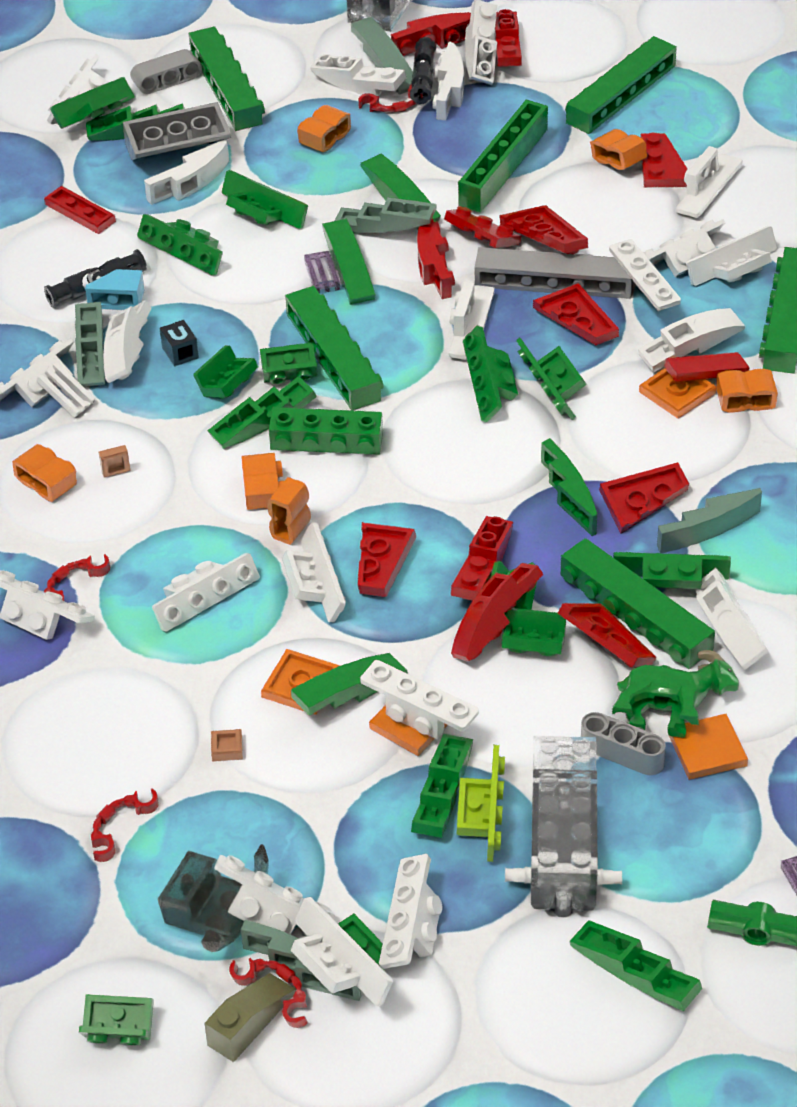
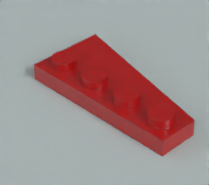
(547, 228)

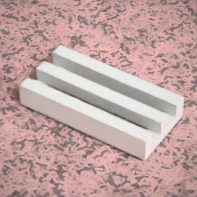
(68, 386)

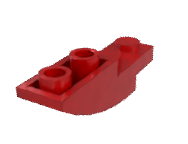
(440, 28)
(507, 38)
(432, 260)
(484, 550)
(486, 613)

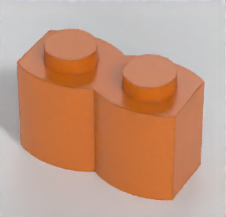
(324, 128)
(618, 149)
(746, 390)
(45, 472)
(260, 478)
(289, 510)

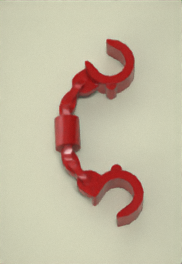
(376, 106)
(64, 571)
(99, 839)
(283, 972)

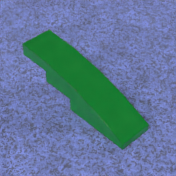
(111, 125)
(393, 182)
(348, 261)
(254, 416)
(571, 489)
(339, 684)
(442, 785)
(632, 964)

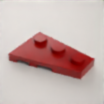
(663, 164)

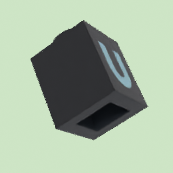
(179, 342)

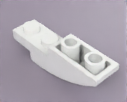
(480, 43)
(353, 76)
(450, 82)
(195, 173)
(690, 334)
(123, 341)
(730, 620)

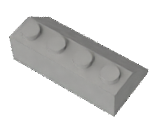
(175, 130)

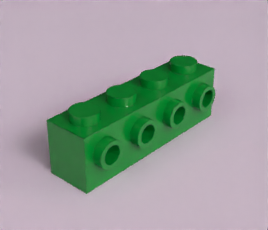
(326, 430)

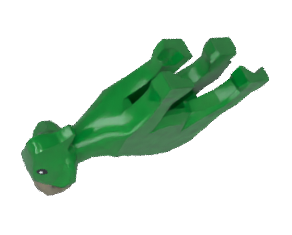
(673, 690)

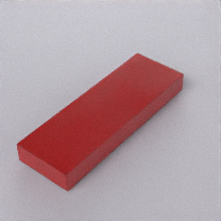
(80, 209)
(704, 366)

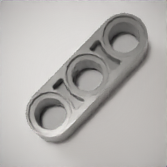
(166, 71)
(625, 743)

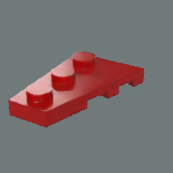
(498, 235)
(579, 313)
(643, 493)
(382, 556)
(607, 631)

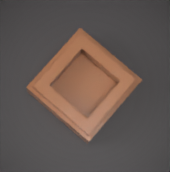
(114, 461)
(226, 745)

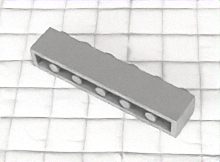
(551, 272)

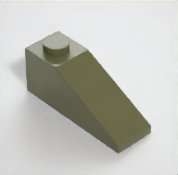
(246, 1015)

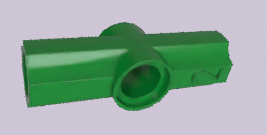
(756, 922)

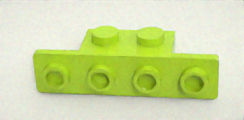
(478, 805)

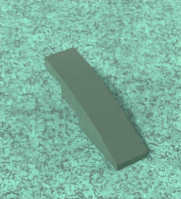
(381, 49)
(392, 216)
(89, 344)
(717, 517)
(277, 947)

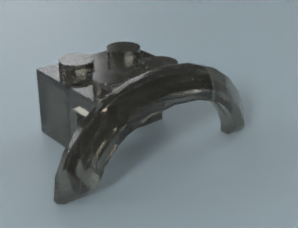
(200, 899)

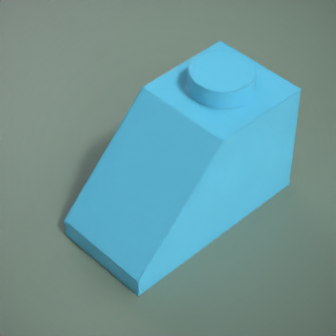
(117, 289)

